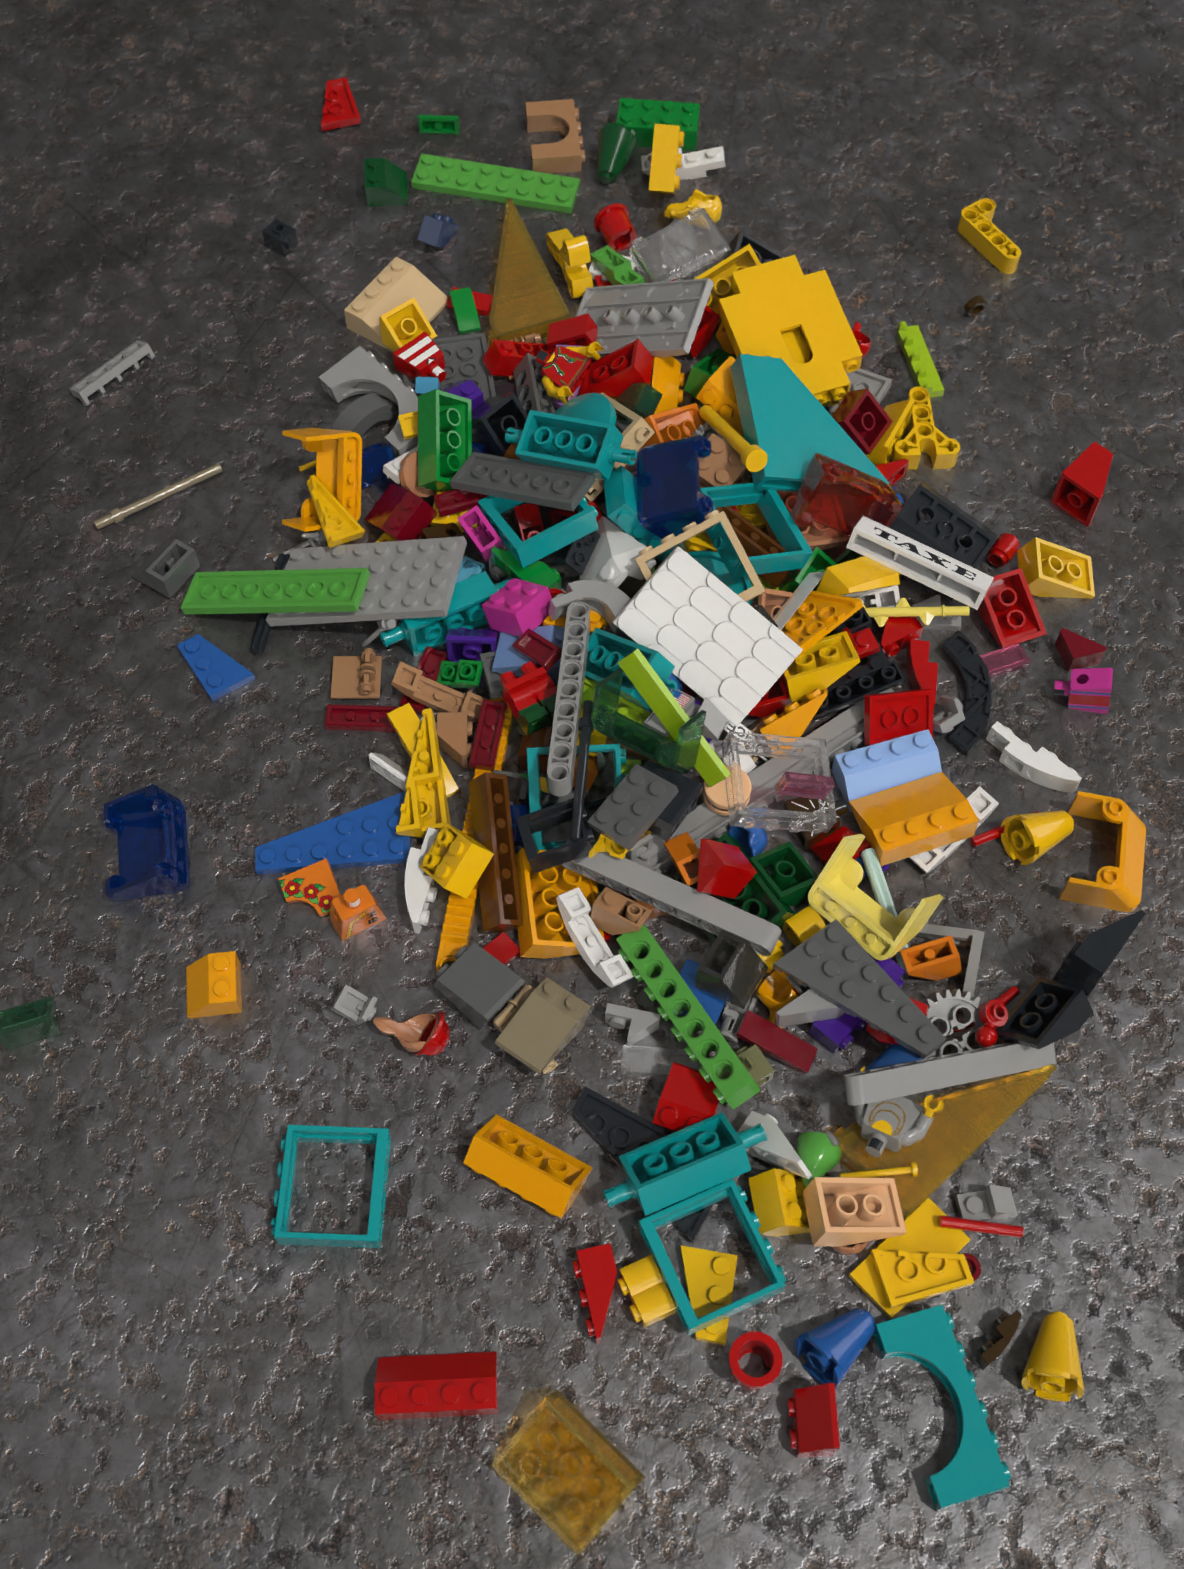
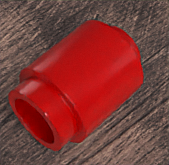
(1003, 550)

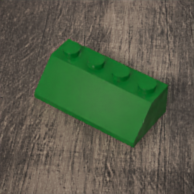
(442, 438)

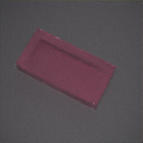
(1006, 660)
(804, 785)

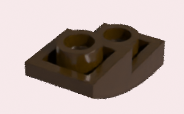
(1003, 1333)

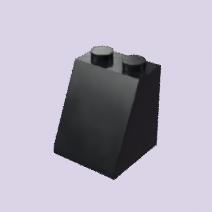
(493, 419)
(679, 807)

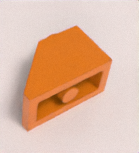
(933, 959)

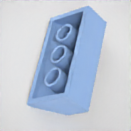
(885, 765)

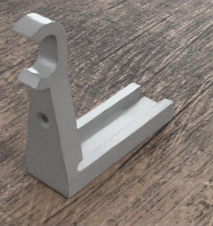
(962, 938)

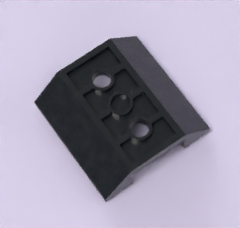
(946, 527)
(860, 680)

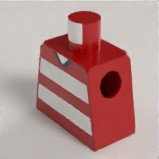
(420, 359)

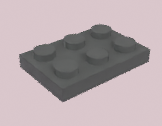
(633, 807)

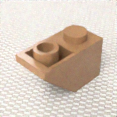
(453, 735)
(618, 913)

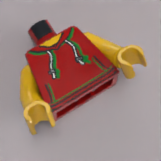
(566, 369)

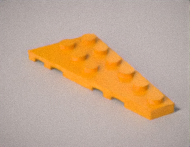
(818, 617)

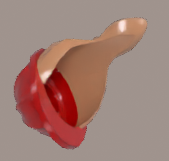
(422, 1034)

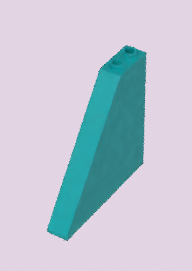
(788, 424)

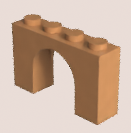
(558, 117)

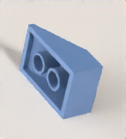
(509, 660)

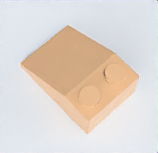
(852, 1210)

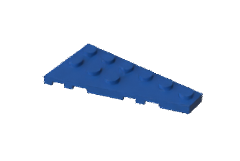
(349, 840)

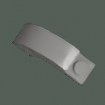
(599, 596)

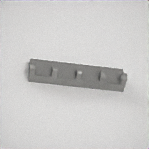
(110, 370)

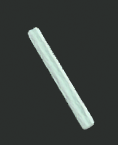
(880, 888)

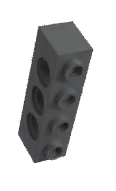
(530, 387)

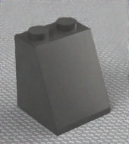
(477, 984)

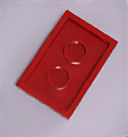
(897, 714)

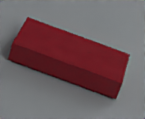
(538, 649)

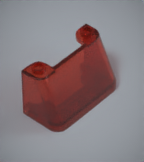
(841, 496)

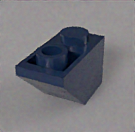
(437, 230)

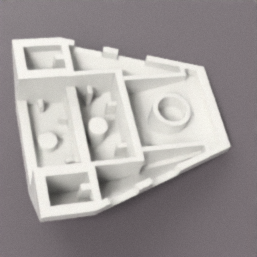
(614, 556)

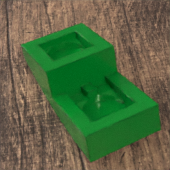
(465, 310)

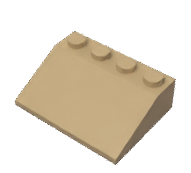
(391, 288)

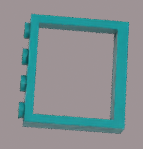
(778, 517)
(545, 541)
(533, 753)
(287, 1171)
(749, 1224)

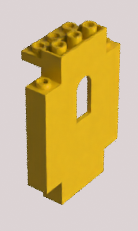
(782, 298)

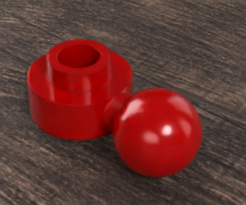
(992, 1015)

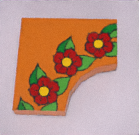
(312, 886)

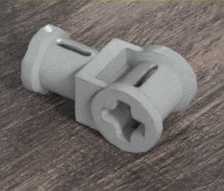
(731, 1017)

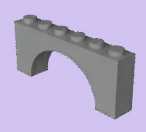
(362, 374)

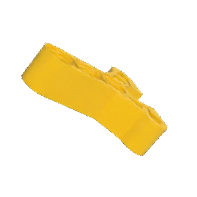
(572, 255)
(925, 436)

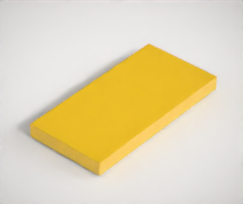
(920, 1237)

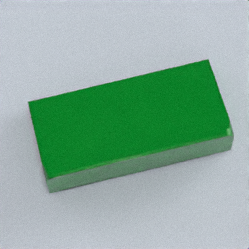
(439, 124)

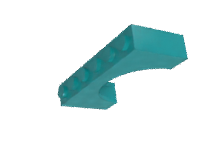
(975, 1463)

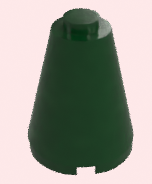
(614, 150)

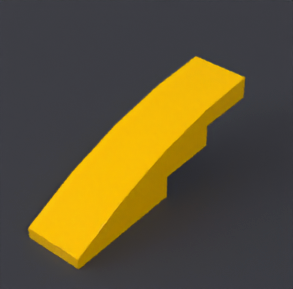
(407, 725)

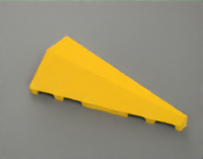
(425, 794)

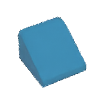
(426, 384)

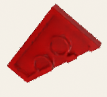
(339, 106)

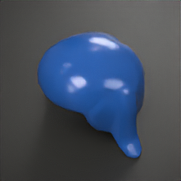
(752, 840)

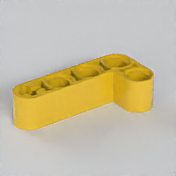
(977, 227)

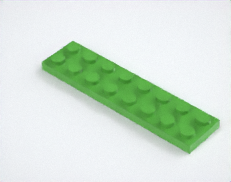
(496, 183)
(276, 591)

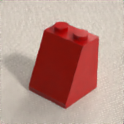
(1084, 484)

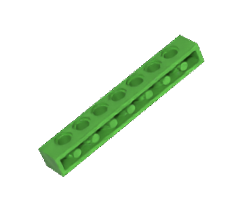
(740, 1084)

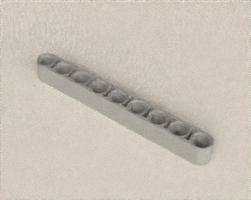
(569, 699)
(677, 899)
(944, 1071)

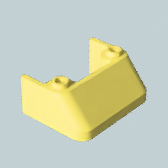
(872, 926)

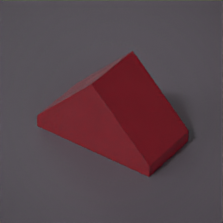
(1078, 651)

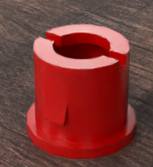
(615, 227)
(761, 1345)

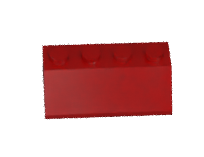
(436, 1386)

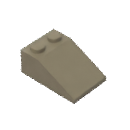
(543, 1025)

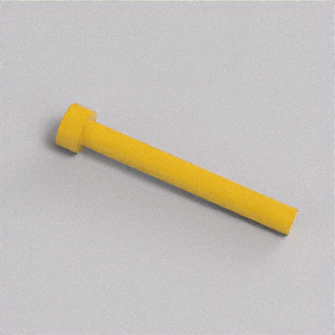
(752, 456)

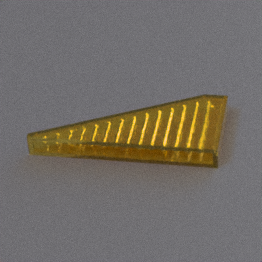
(523, 290)
(954, 1135)

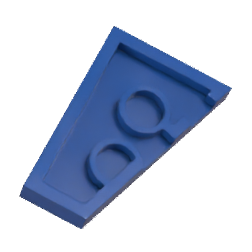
(213, 667)

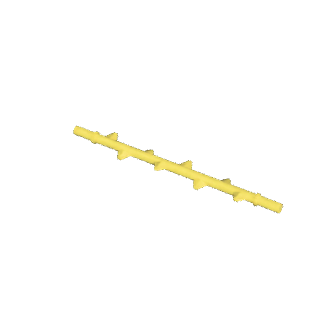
(903, 609)

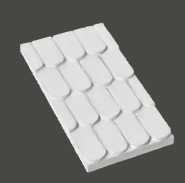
(708, 634)

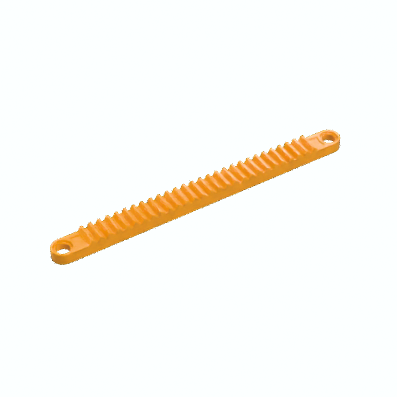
(459, 909)

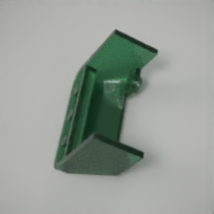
(675, 756)

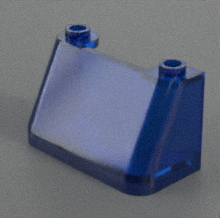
(670, 485)
(150, 844)

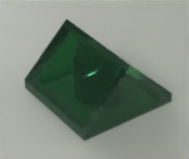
(29, 1023)

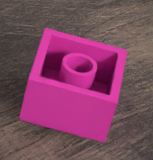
(518, 607)

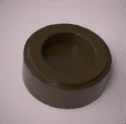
(975, 305)

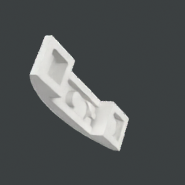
(982, 806)
(588, 940)

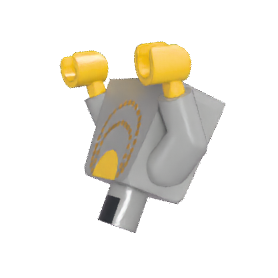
(894, 1123)

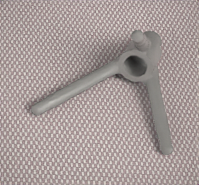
(315, 540)
(383, 625)

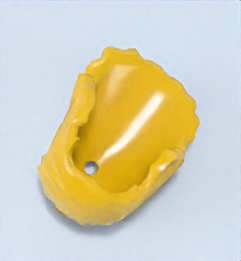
(710, 202)

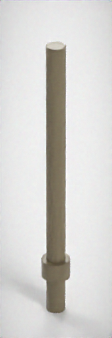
(117, 515)

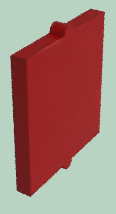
(827, 846)

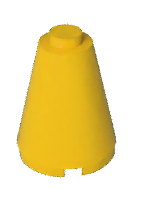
(1034, 834)
(1054, 1361)

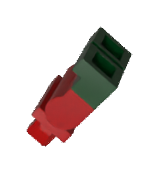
(530, 696)

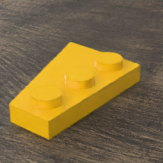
(919, 1276)
(709, 1286)

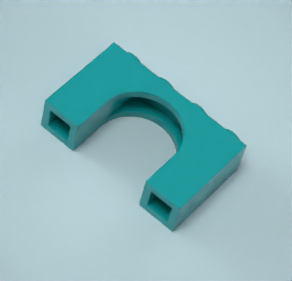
(622, 509)

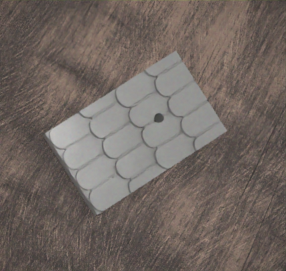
(655, 313)

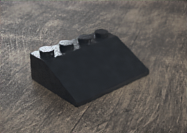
(1092, 958)

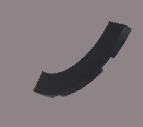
(978, 691)

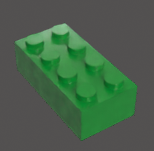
(642, 115)

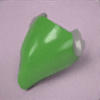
(818, 1152)

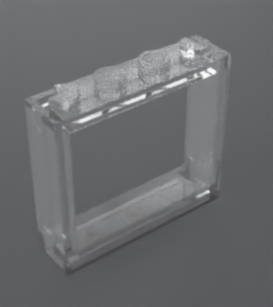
(782, 747)

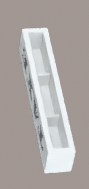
(920, 562)

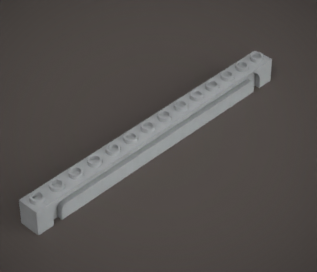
(841, 736)

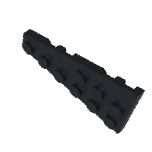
(625, 1131)

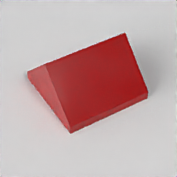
(722, 869)

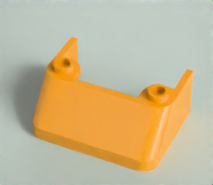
(336, 468)
(1117, 886)

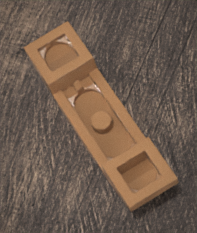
(435, 695)

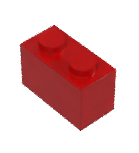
(572, 331)

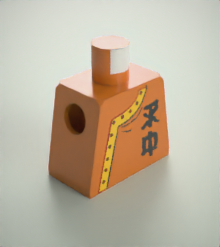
(354, 912)

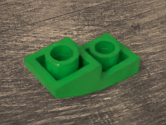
(460, 674)

